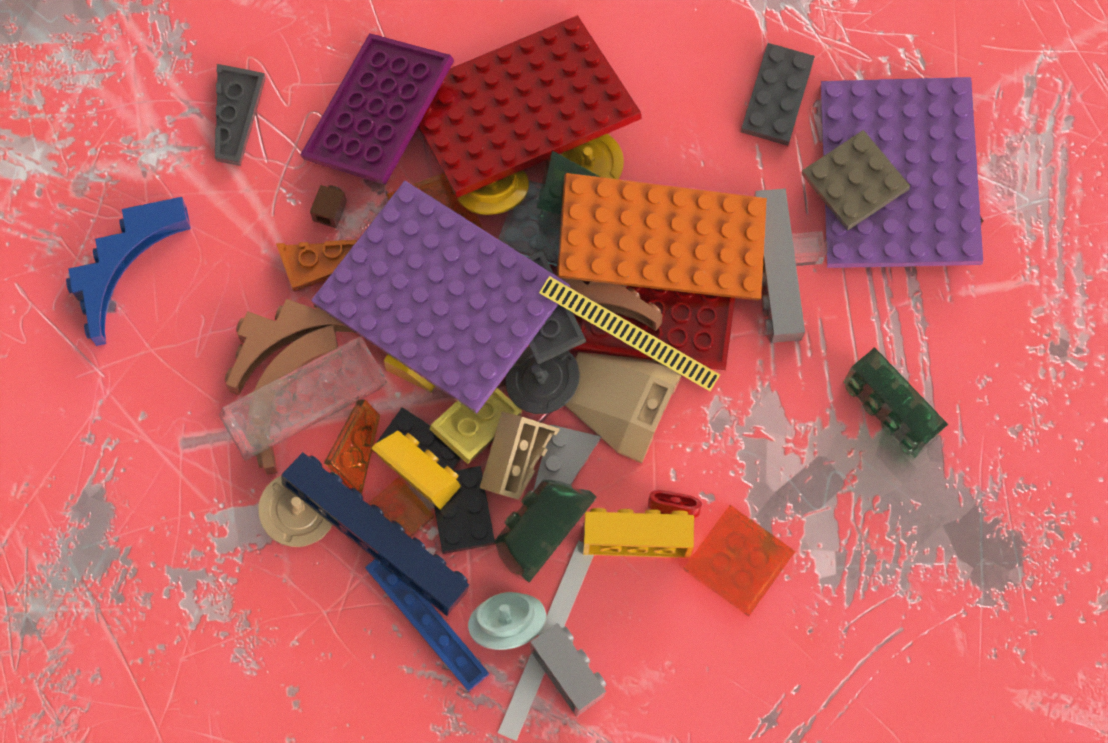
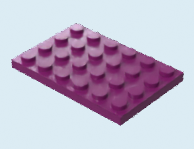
(377, 108)

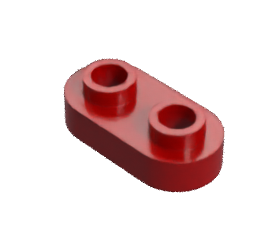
(670, 501)

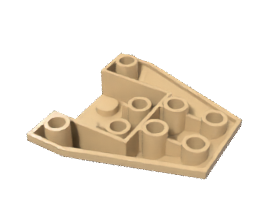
(623, 399)

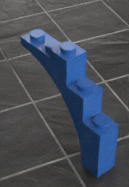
(140, 229)

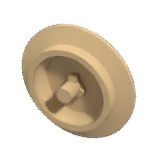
(289, 518)

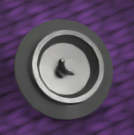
(542, 386)

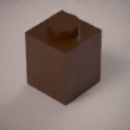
(328, 205)

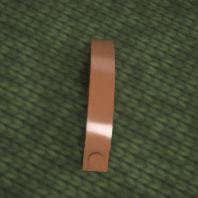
(291, 358)

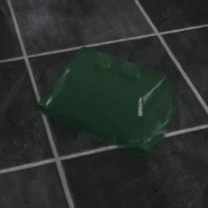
(540, 526)

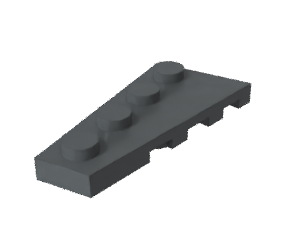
(236, 107)

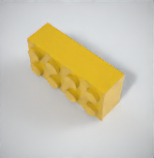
(638, 533)

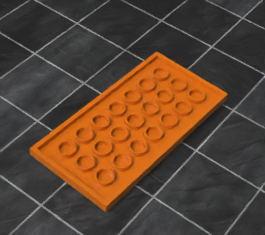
(661, 237)

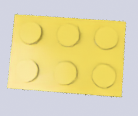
(472, 432)

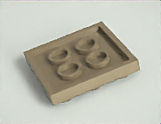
(855, 180)

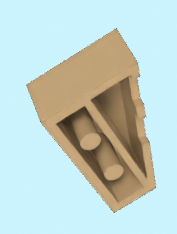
(514, 454)

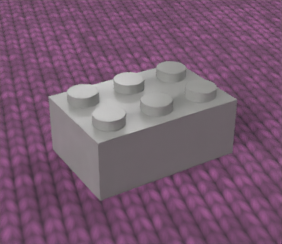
(568, 669)

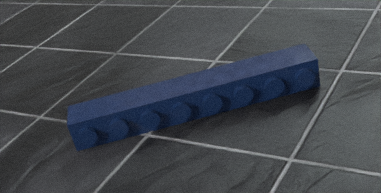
(375, 533)

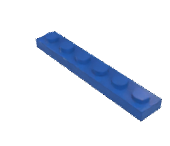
(431, 627)

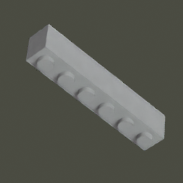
(780, 272)

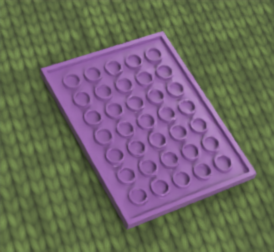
(931, 141)
(439, 296)

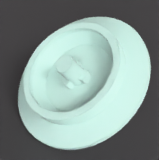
(507, 621)

